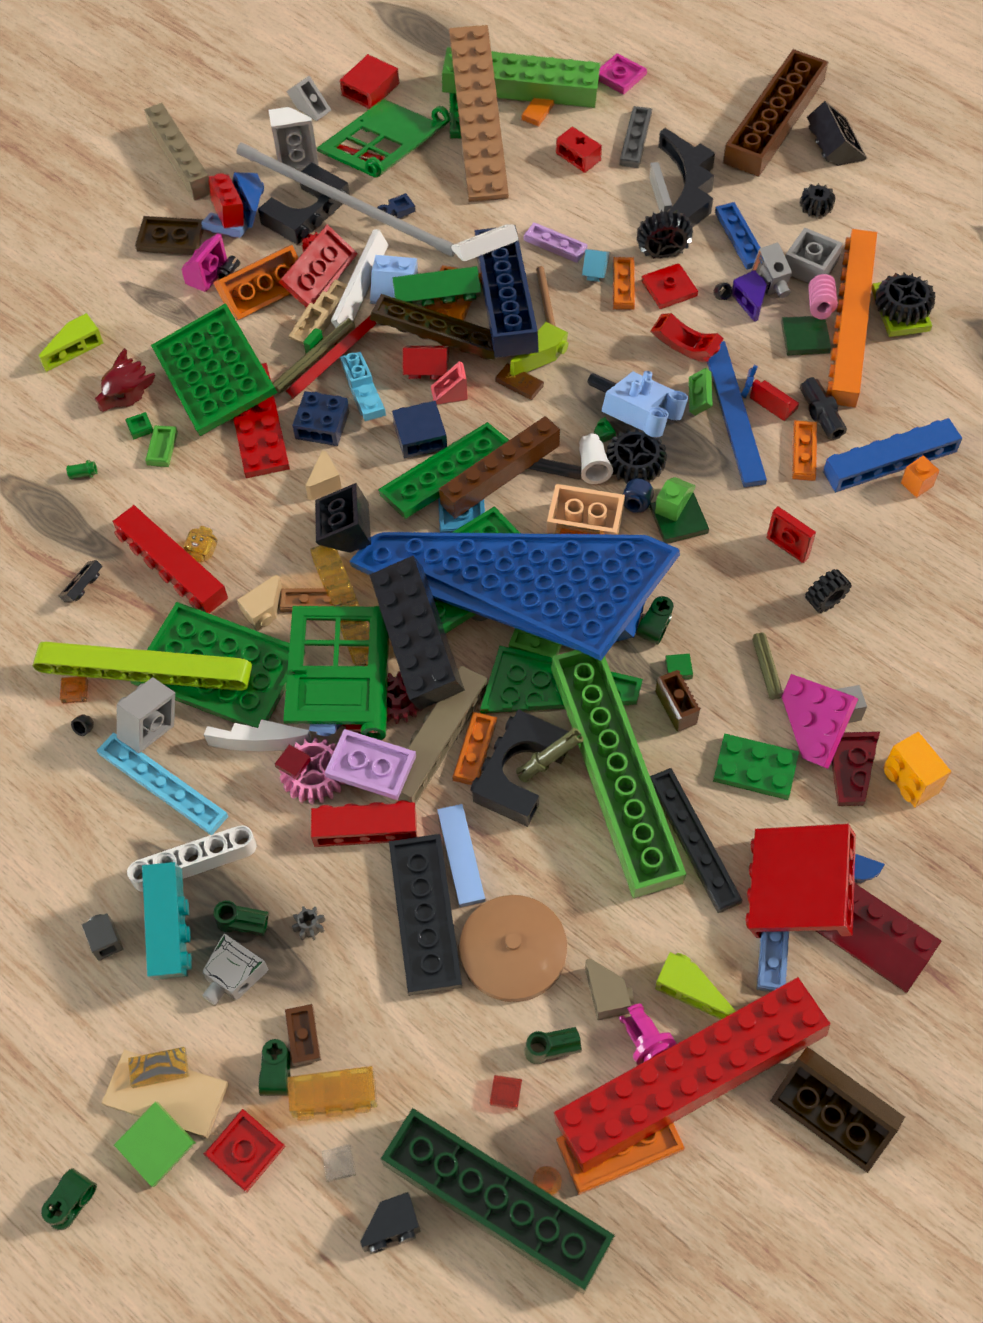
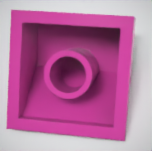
(203, 265)

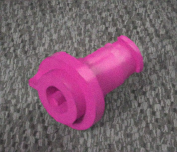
(645, 1034)

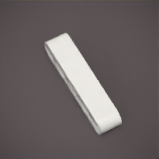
(203, 849)

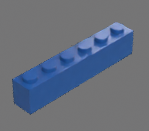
(891, 454)

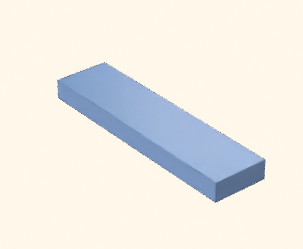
(461, 855)

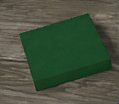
(805, 335)
(688, 525)

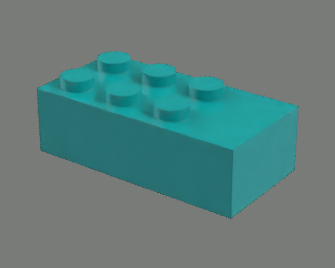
(165, 922)

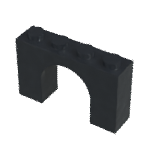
(298, 223)
(493, 788)

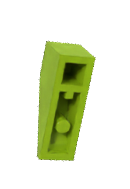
(71, 341)
(551, 344)
(690, 985)

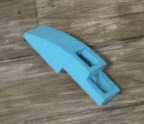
(362, 386)

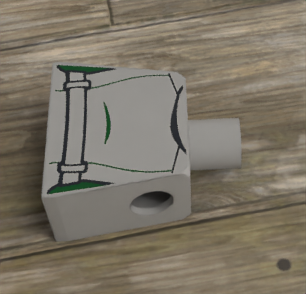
(231, 970)

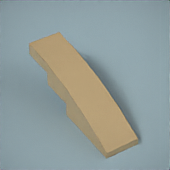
(320, 313)

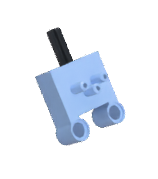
(640, 401)

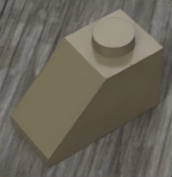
(607, 991)

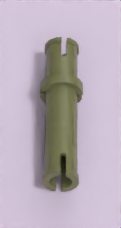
(542, 760)

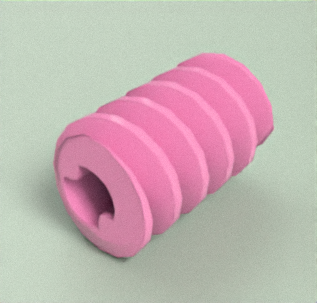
(822, 296)

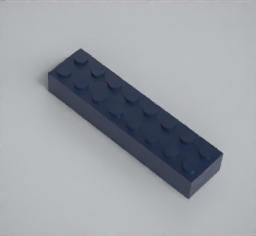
(508, 300)

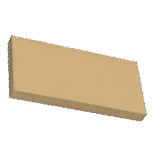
(189, 1100)

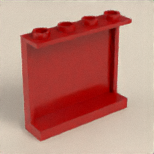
(802, 879)

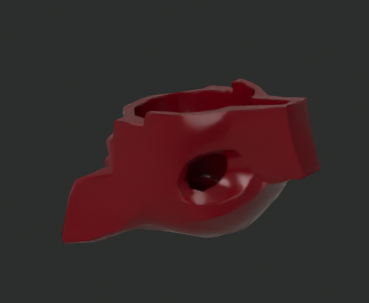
(125, 379)

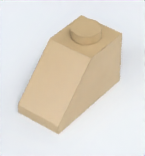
(262, 603)

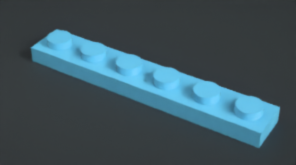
(163, 784)

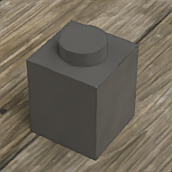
(102, 936)

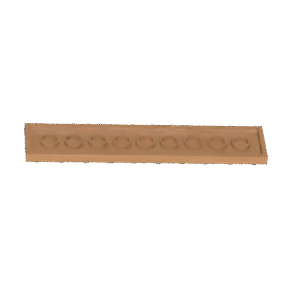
(478, 113)

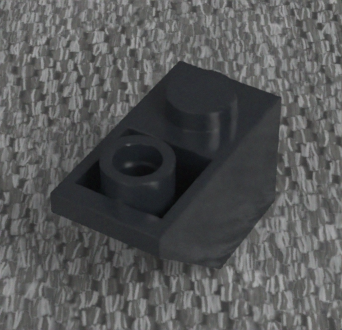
(391, 1222)

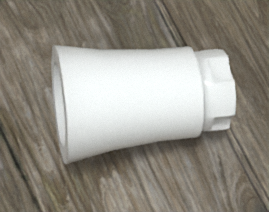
(594, 460)

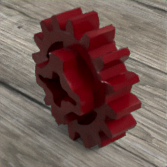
(401, 706)

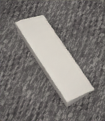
(485, 242)

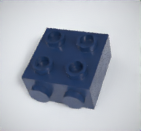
(321, 418)
(419, 429)

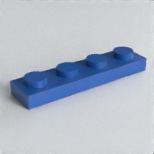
(738, 233)

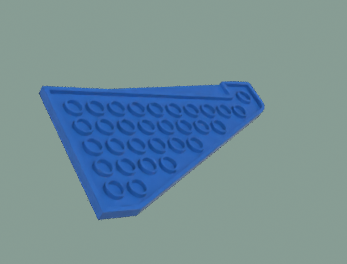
(549, 585)

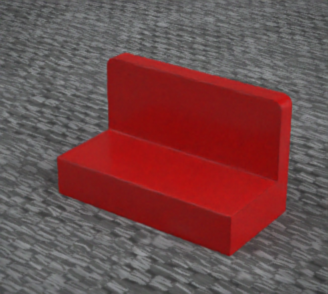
(773, 399)

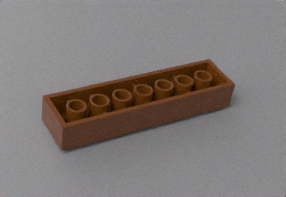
(775, 113)

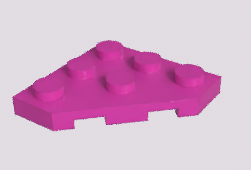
(817, 717)

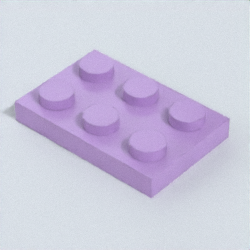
(370, 764)

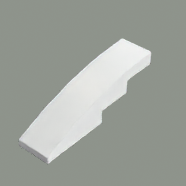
(267, 737)

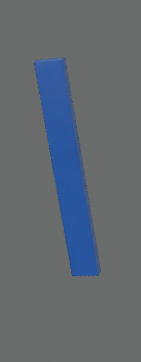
(736, 419)

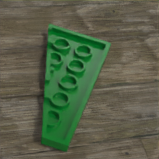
(527, 684)

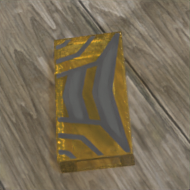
(158, 1067)

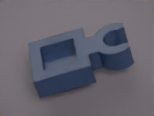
(399, 206)

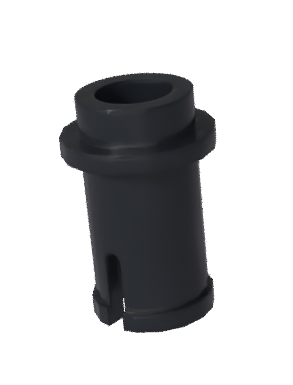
(228, 267)

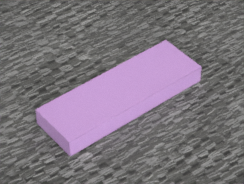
(555, 242)

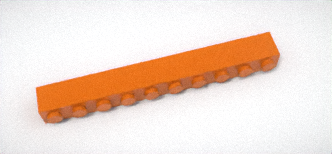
(853, 318)

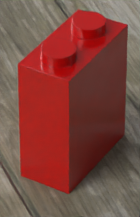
(369, 81)

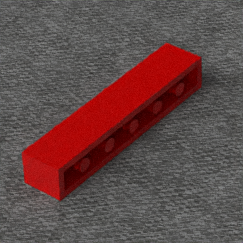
(169, 560)

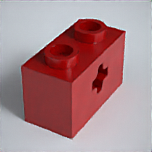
(578, 149)

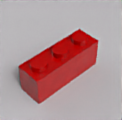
(226, 201)

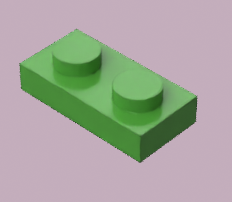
(700, 391)
(531, 643)

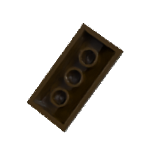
(837, 1109)

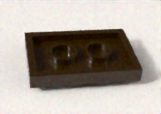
(169, 235)

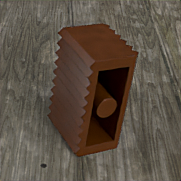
(677, 700)

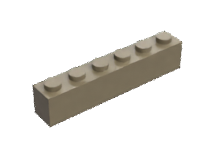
(178, 151)
(440, 732)

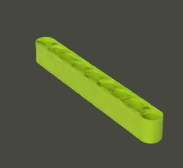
(142, 665)

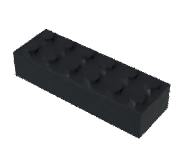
(416, 633)

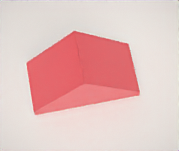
(451, 386)

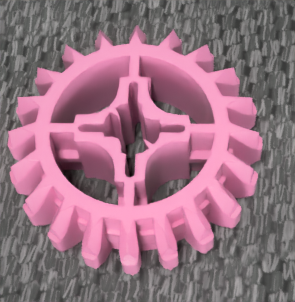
(305, 785)

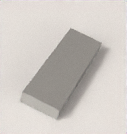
(659, 187)

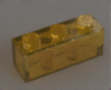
(332, 1093)

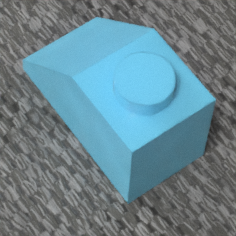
(595, 264)

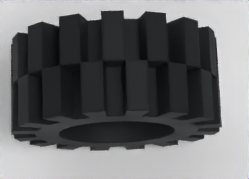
(828, 591)

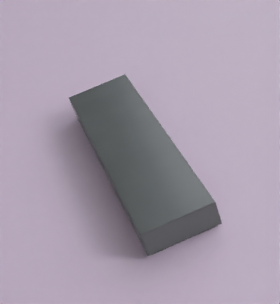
(635, 137)

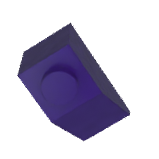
(750, 293)

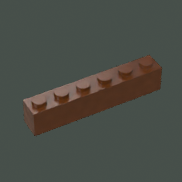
(499, 467)

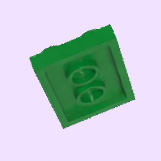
(756, 766)

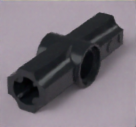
(823, 408)

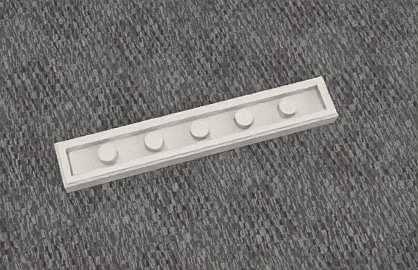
(359, 280)

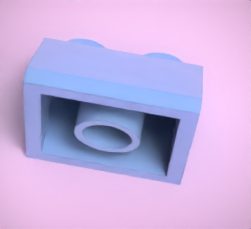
(384, 269)

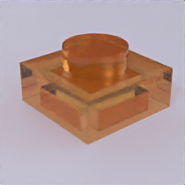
(73, 689)

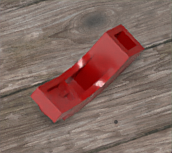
(684, 339)

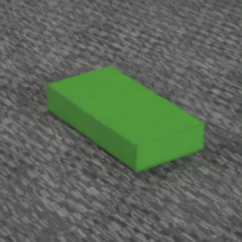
(161, 446)

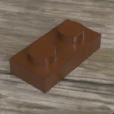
(302, 1035)

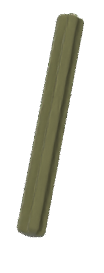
(314, 355)

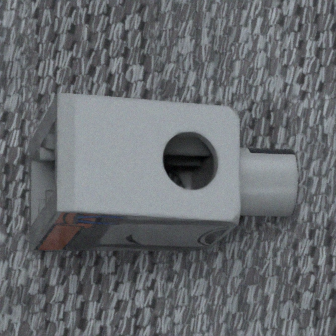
(774, 268)

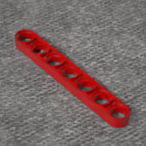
(330, 357)

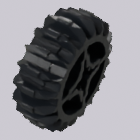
(664, 234)
(905, 298)
(636, 456)

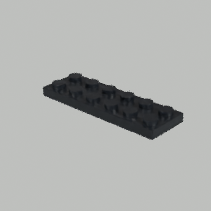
(425, 915)

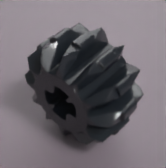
(817, 200)

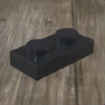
(85, 576)

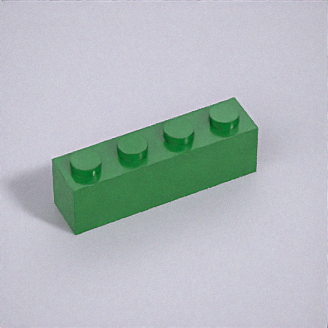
(438, 286)

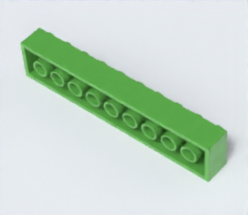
(618, 774)

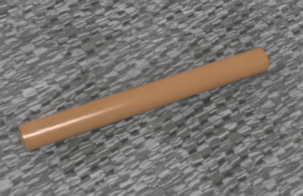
(545, 295)

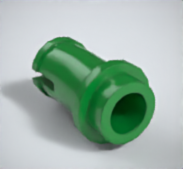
(82, 470)

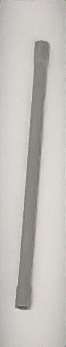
(254, 155)

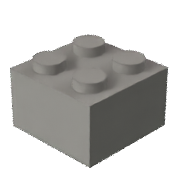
(812, 255)
(145, 714)

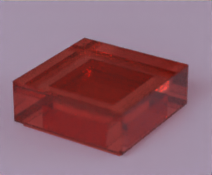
(505, 1092)

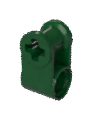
(656, 622)
(274, 1073)
(68, 1197)

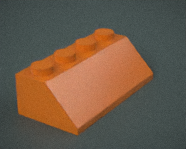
(256, 283)

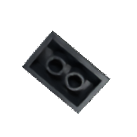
(835, 135)
(343, 520)

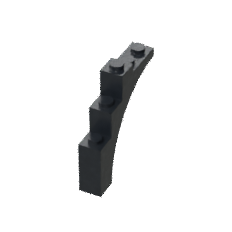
(694, 167)

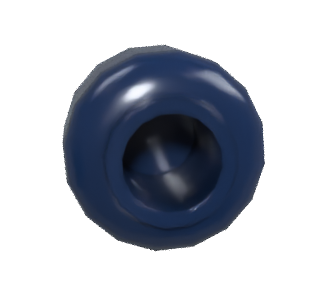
(638, 495)

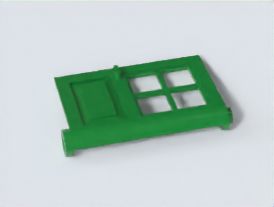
(387, 122)
(338, 692)

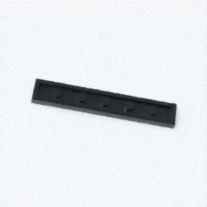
(695, 841)

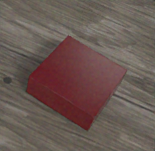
(292, 761)

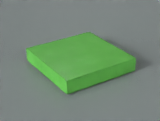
(154, 1144)

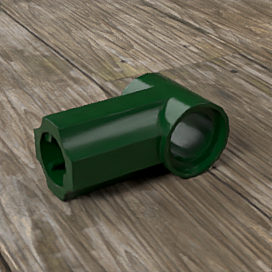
(243, 918)
(556, 1044)

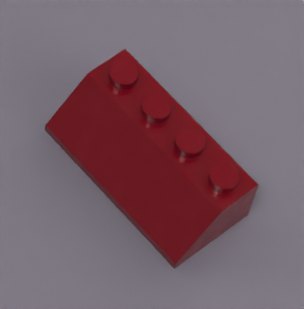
(885, 940)

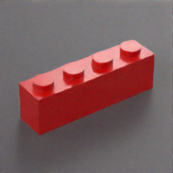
(363, 823)

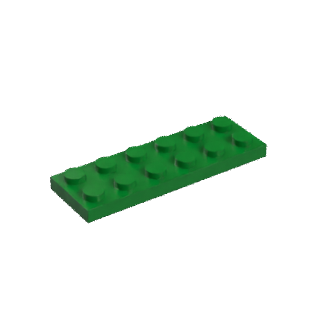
(422, 483)

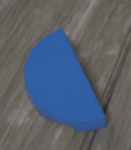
(866, 869)

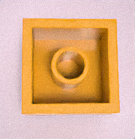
(916, 769)

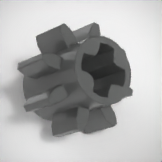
(304, 916)

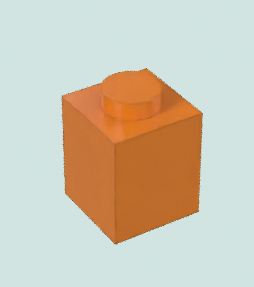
(920, 476)

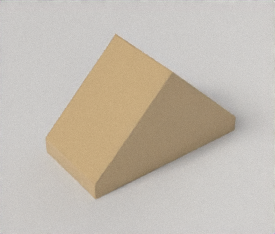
(323, 478)

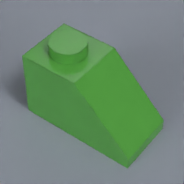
(673, 498)

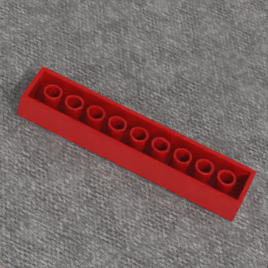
(691, 1074)

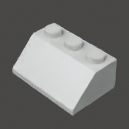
(293, 138)

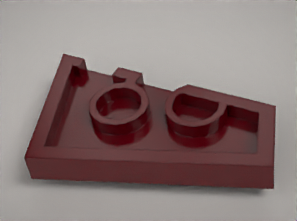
(853, 767)

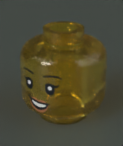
(200, 543)

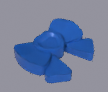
(750, 377)

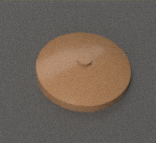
(513, 948)

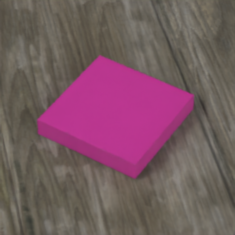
(621, 73)

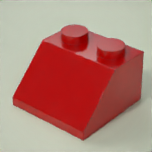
(425, 360)

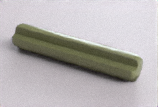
(767, 666)

